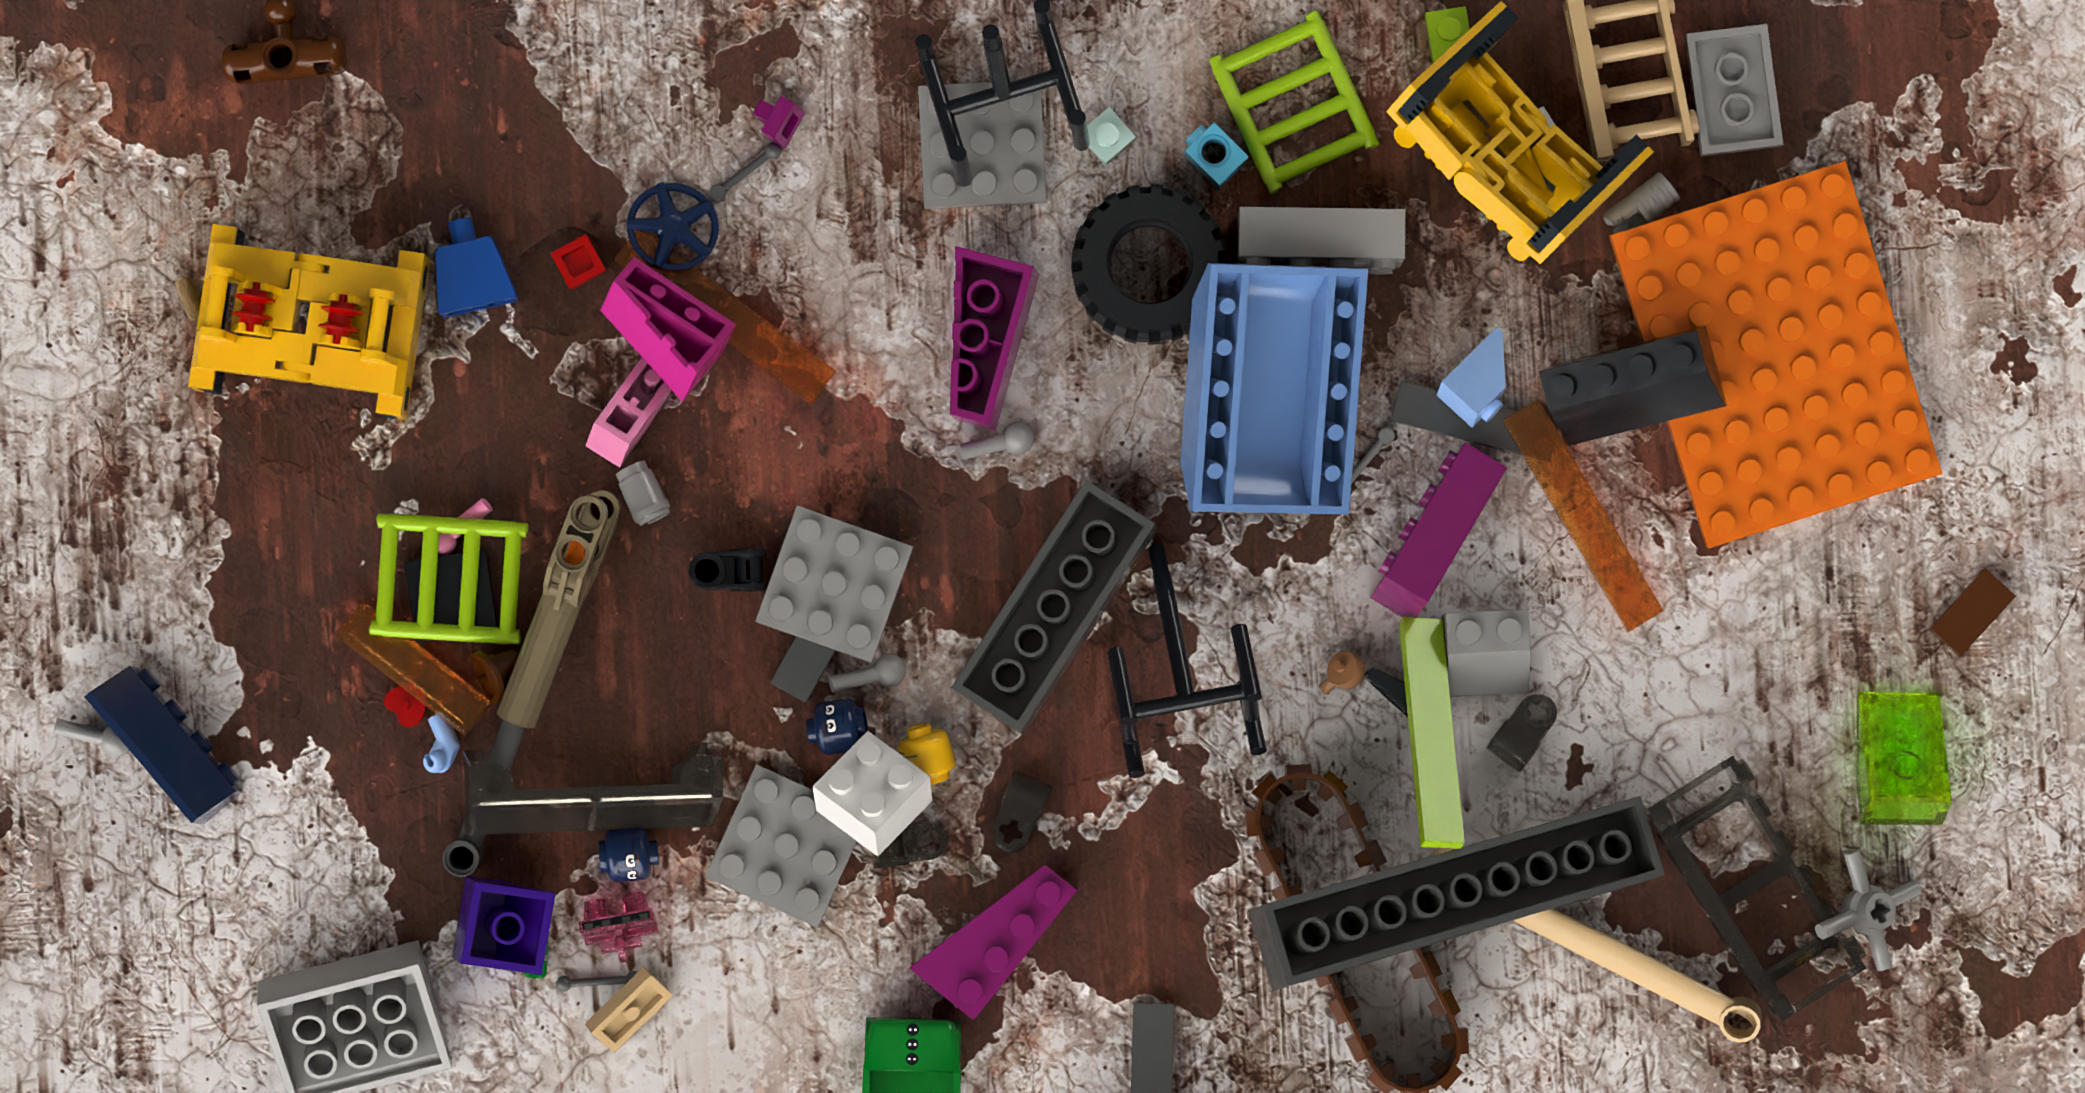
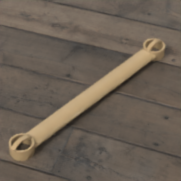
(1644, 970)

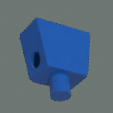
(471, 273)

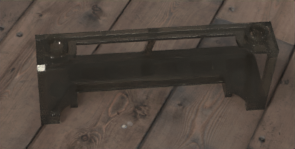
(688, 800)

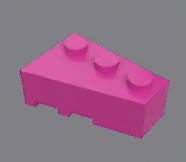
(666, 326)

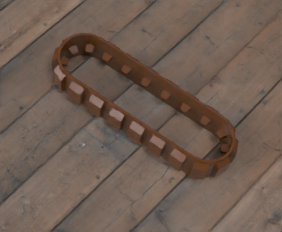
(1426, 963)

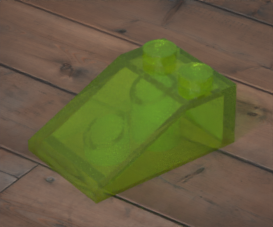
(1901, 759)

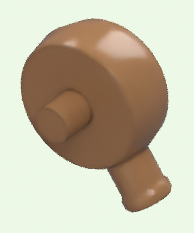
(1344, 672)

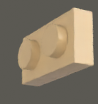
(628, 1009)

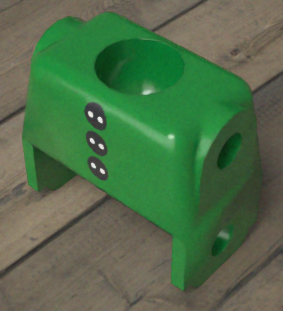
(912, 1055)

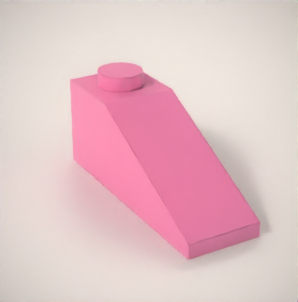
(628, 414)

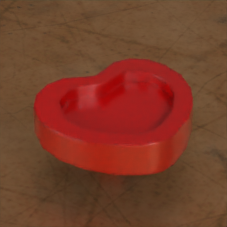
(406, 706)

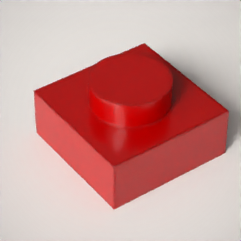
(578, 262)

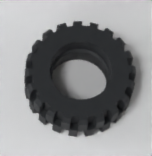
(1103, 230)

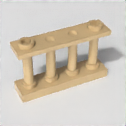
(1598, 97)

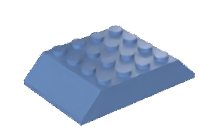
(1273, 388)

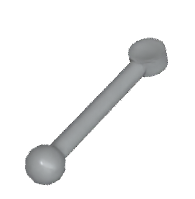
(1385, 437)

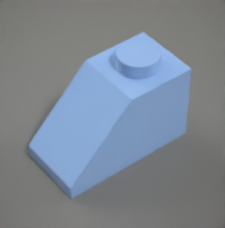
(1477, 382)

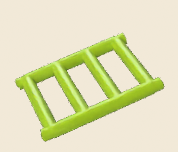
(1346, 99)
(472, 531)

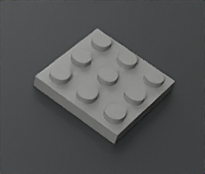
(1001, 147)
(834, 584)
(782, 848)

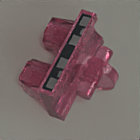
(618, 931)

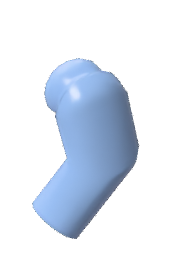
(444, 748)

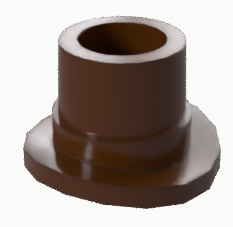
(494, 671)

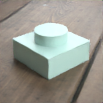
(1108, 136)

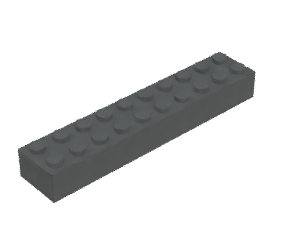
(1455, 893)

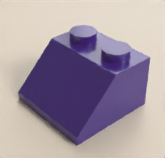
(503, 925)

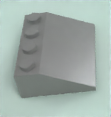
(354, 1022)

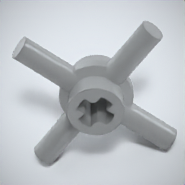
(1868, 909)

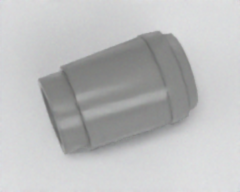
(642, 493)

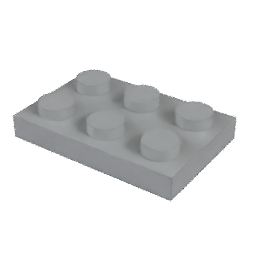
(1734, 90)

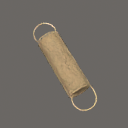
(188, 298)

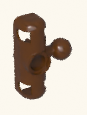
(261, 55)

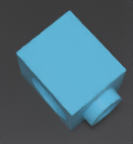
(1221, 172)

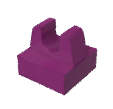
(779, 120)

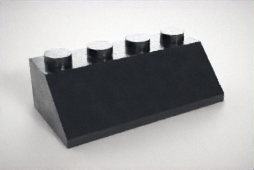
(1633, 386)

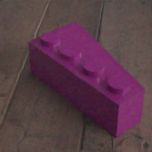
(986, 332)
(1438, 532)
(988, 949)

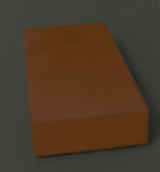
(1972, 612)

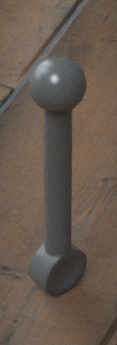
(718, 192)
(564, 983)

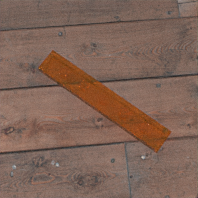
(752, 334)
(1582, 515)

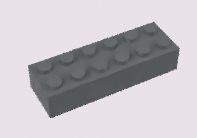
(1055, 607)

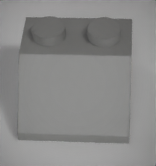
(1487, 652)

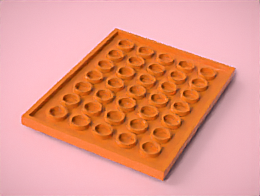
(1800, 346)

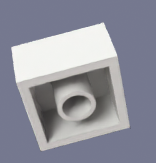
(872, 793)

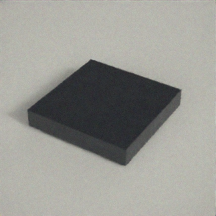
(448, 591)

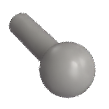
(1016, 439)
(887, 670)
(104, 737)

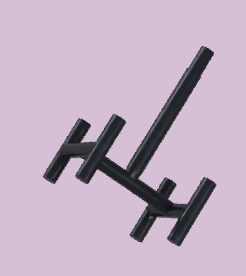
(1001, 88)
(1245, 690)

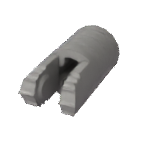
(1643, 204)

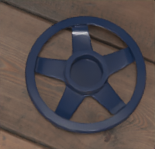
(673, 226)

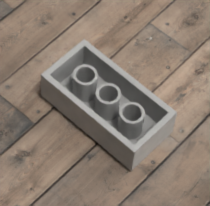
(1322, 237)

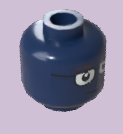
(836, 725)
(628, 854)

